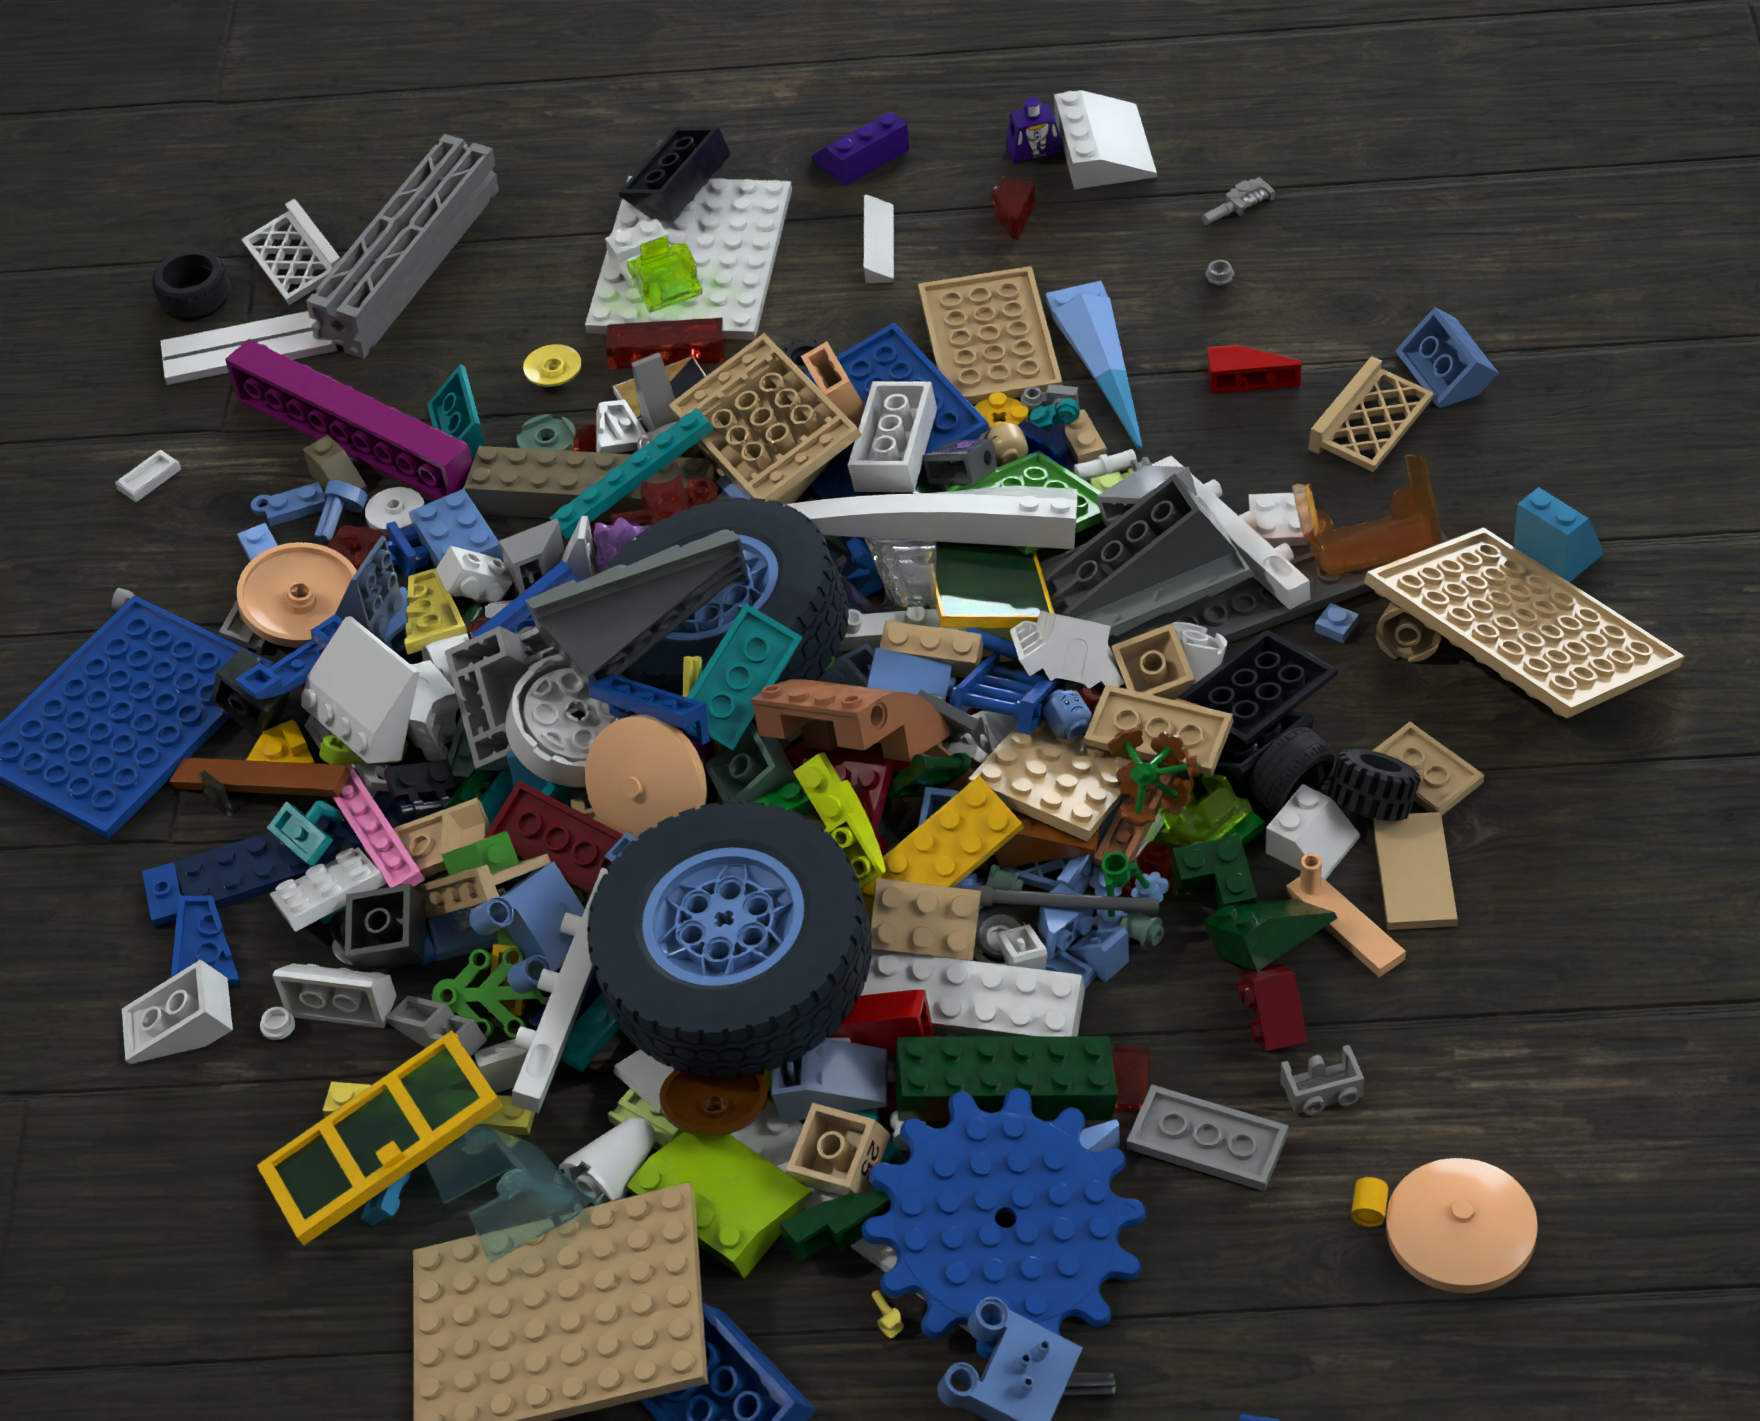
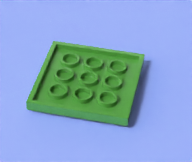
(1041, 471)

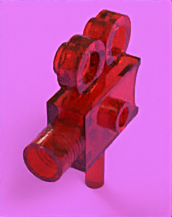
(668, 498)

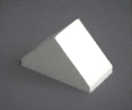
(1022, 948)

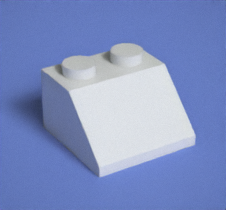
(1310, 825)

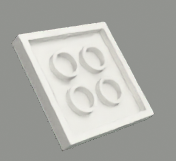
(326, 888)

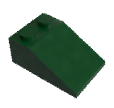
(1264, 930)

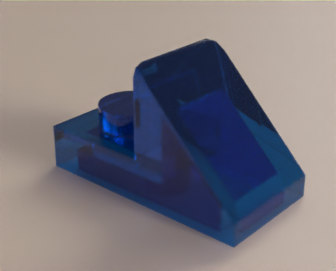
(1049, 443)

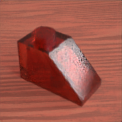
(1013, 204)

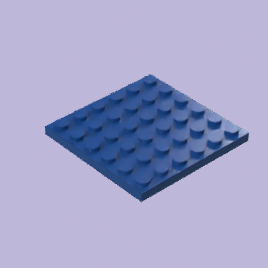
(895, 358)

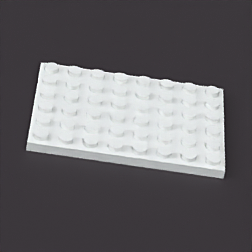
(734, 241)

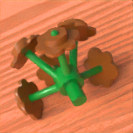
(1143, 776)

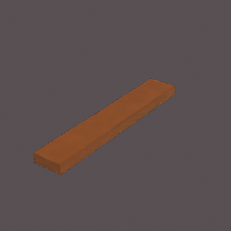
(263, 776)

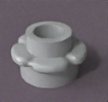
(1219, 273)

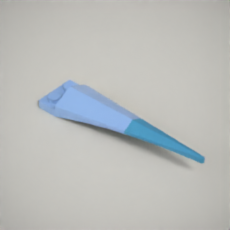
(1089, 325)

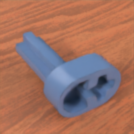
(338, 497)

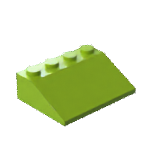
(736, 1195)

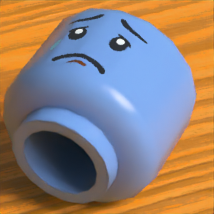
(1067, 714)

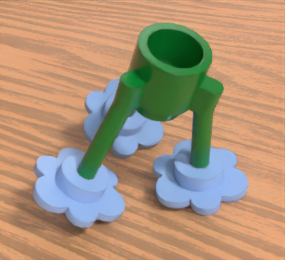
(1113, 876)

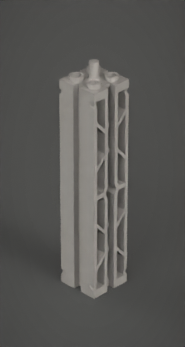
(403, 245)

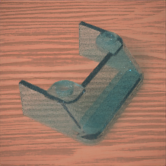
(531, 1194)

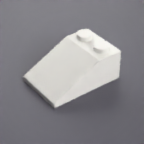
(178, 1015)

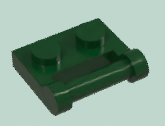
(928, 772)

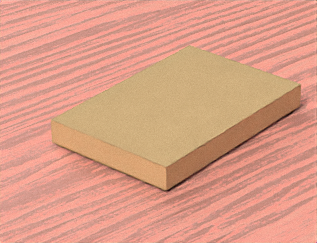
(1443, 774)

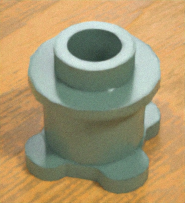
(1004, 880)
(1143, 929)

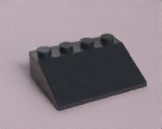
(1260, 685)

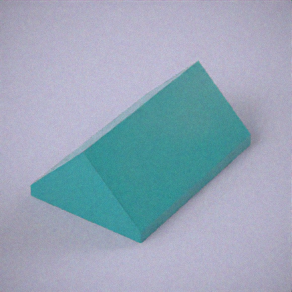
(455, 411)

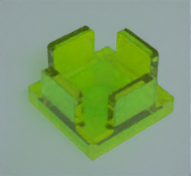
(664, 274)
(1208, 817)

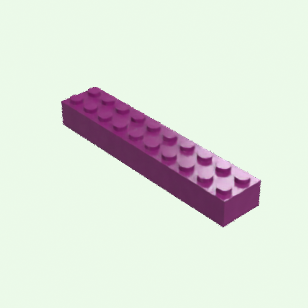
(358, 423)

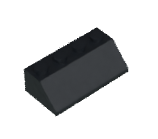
(676, 172)

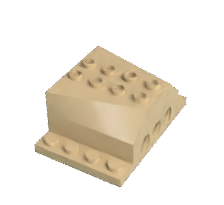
(768, 423)

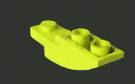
(842, 816)

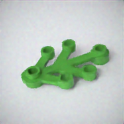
(489, 993)

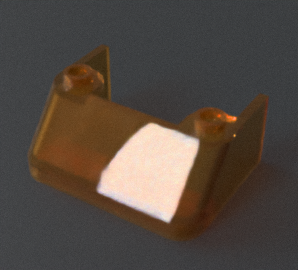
(1408, 531)

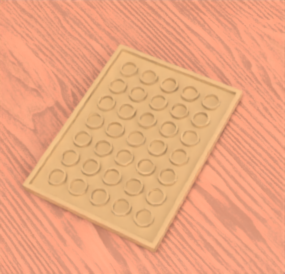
(1524, 621)
(566, 1321)

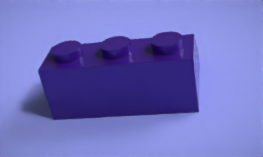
(864, 149)

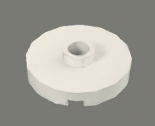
(392, 506)

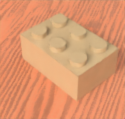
(924, 919)

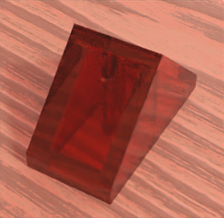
(1131, 1074)

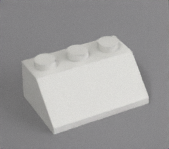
(335, 994)

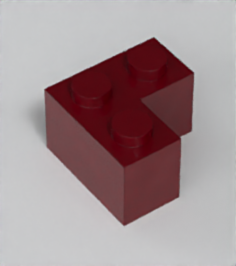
(1275, 1006)

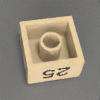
(837, 1150)

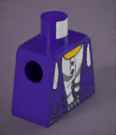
(1032, 132)

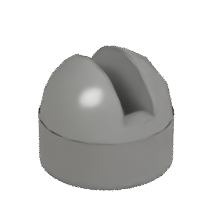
(120, 598)

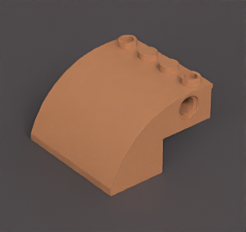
(849, 717)

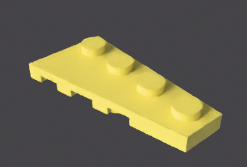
(430, 612)

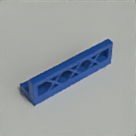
(634, 698)

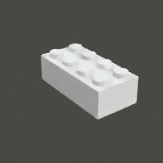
(893, 437)

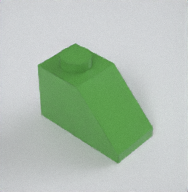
(492, 851)

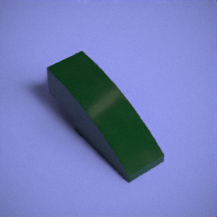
(832, 1222)

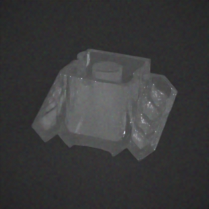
(906, 569)

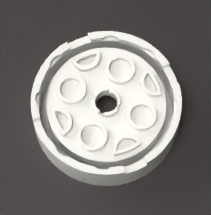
(543, 730)

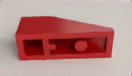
(1246, 369)

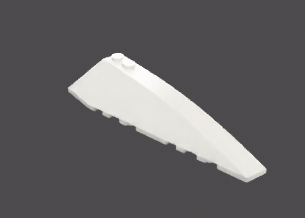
(974, 516)

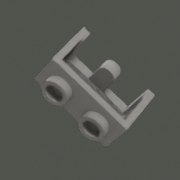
(1322, 1084)

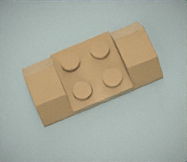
(441, 833)

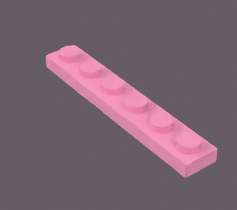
(376, 834)

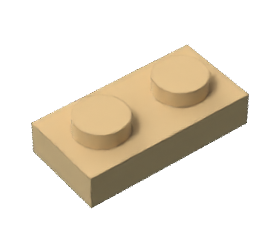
(1084, 439)

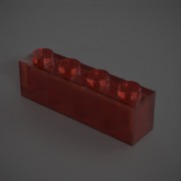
(672, 339)

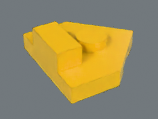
(281, 744)

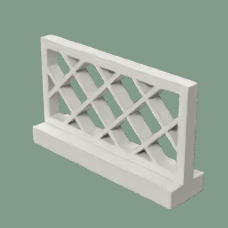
(311, 243)

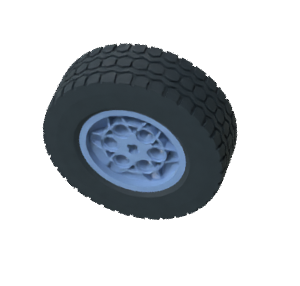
(788, 581)
(706, 884)

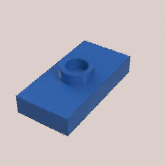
(162, 893)

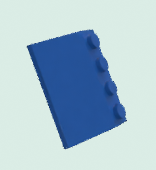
(739, 1386)

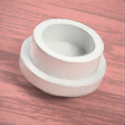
(277, 1023)

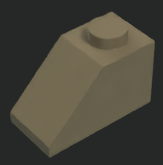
(330, 462)

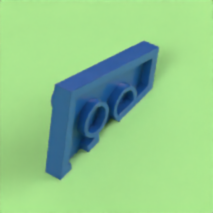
(201, 937)

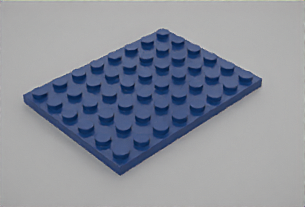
(116, 717)

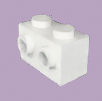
(473, 575)

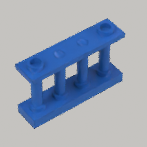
(1006, 693)

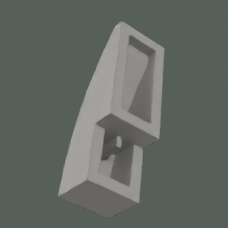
(430, 1020)

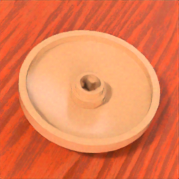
(292, 591)
(642, 774)
(1461, 1225)

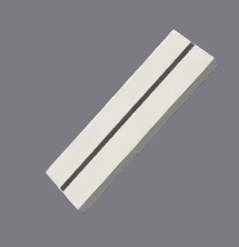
(205, 352)

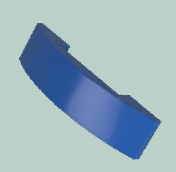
(292, 669)

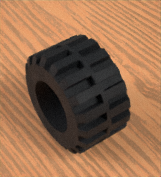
(1373, 785)

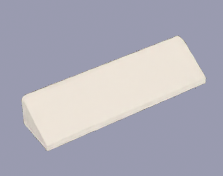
(878, 241)

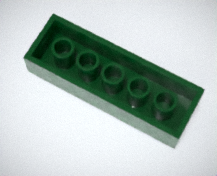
(1052, 1069)

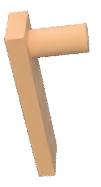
(1351, 927)

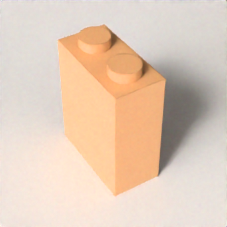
(834, 381)

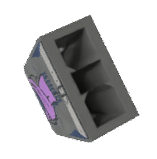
(973, 459)

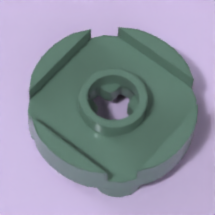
(557, 431)

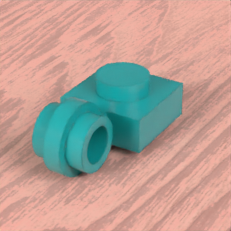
(1052, 414)

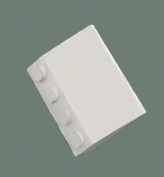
(1102, 139)
(362, 693)

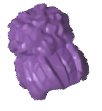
(612, 540)

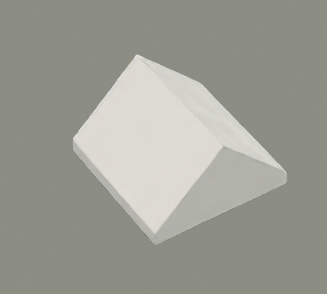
(501, 1064)

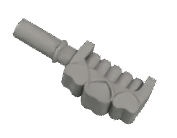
(1240, 198)

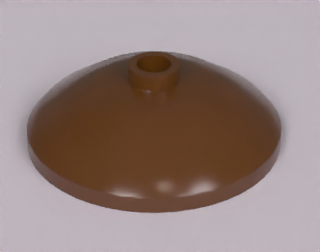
(712, 1104)

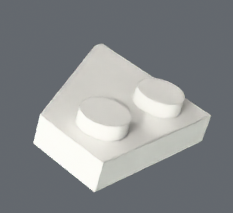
(616, 428)

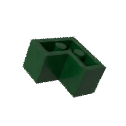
(1217, 865)

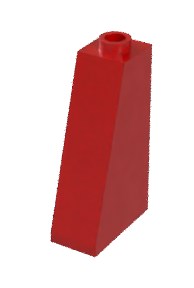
(884, 1017)

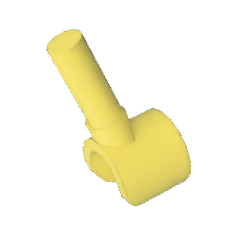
(891, 1321)

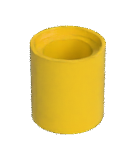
(1369, 1201)

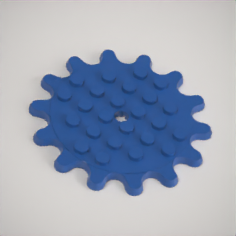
(1014, 1163)

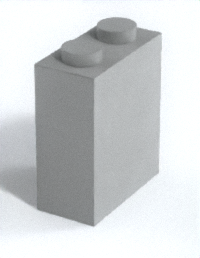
(1135, 487)

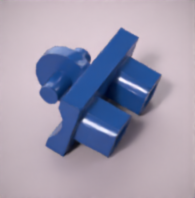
(405, 549)

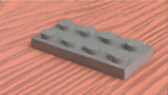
(1208, 1137)

